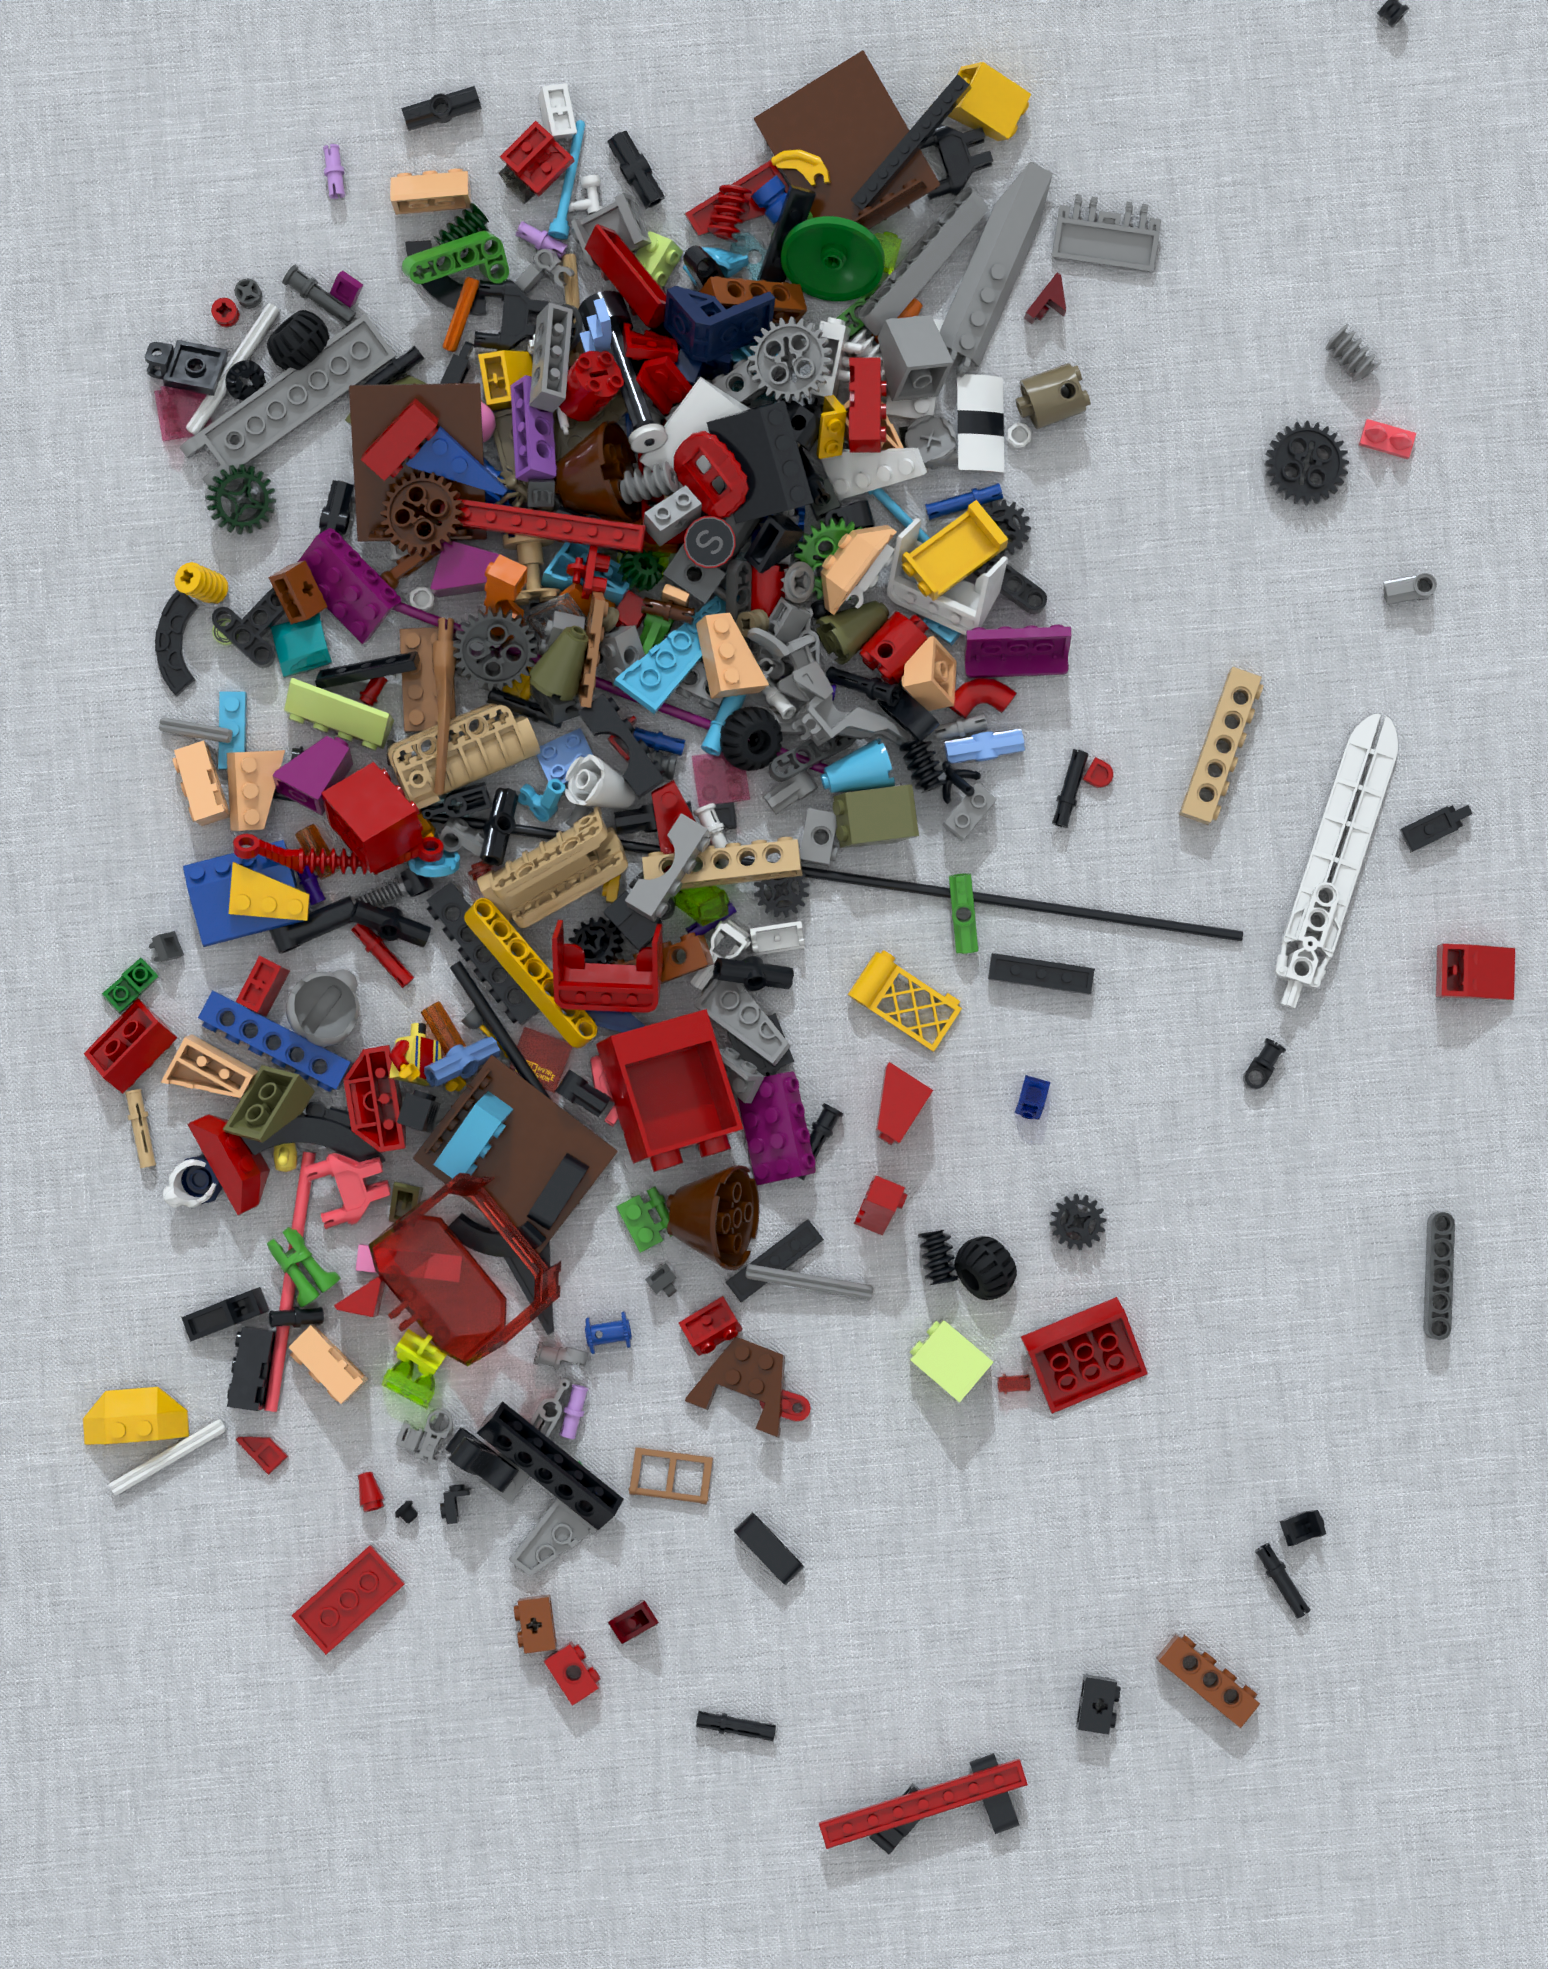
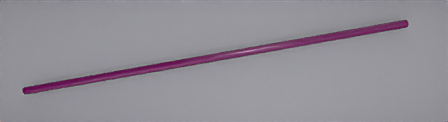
(600, 683)

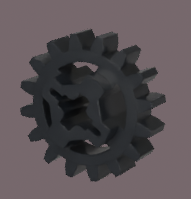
(1012, 531)
(791, 896)
(605, 936)
(1072, 1210)

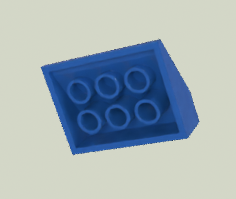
(209, 894)

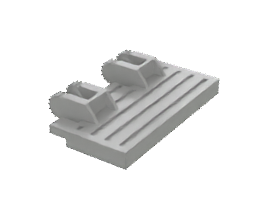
(1106, 240)

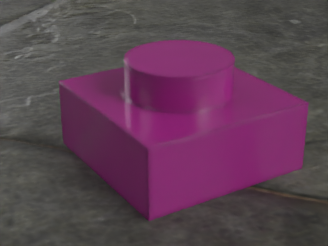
(346, 289)

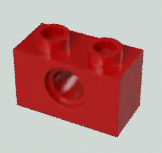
(573, 1688)

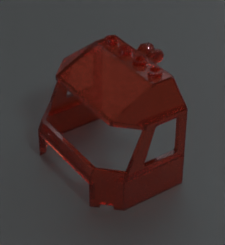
(445, 1283)

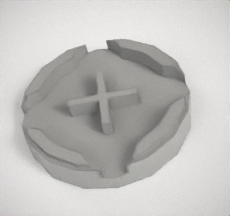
(932, 437)

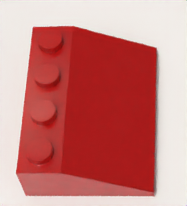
(1084, 1355)

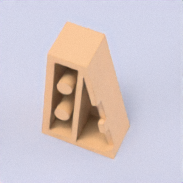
(251, 787)
(208, 1069)

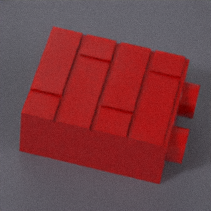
(670, 1089)

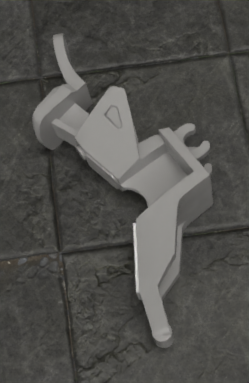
(811, 686)

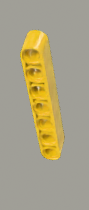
(518, 968)

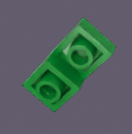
(130, 985)

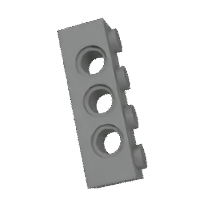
(551, 357)

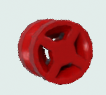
(228, 316)

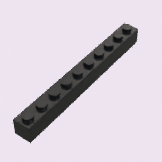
(911, 142)

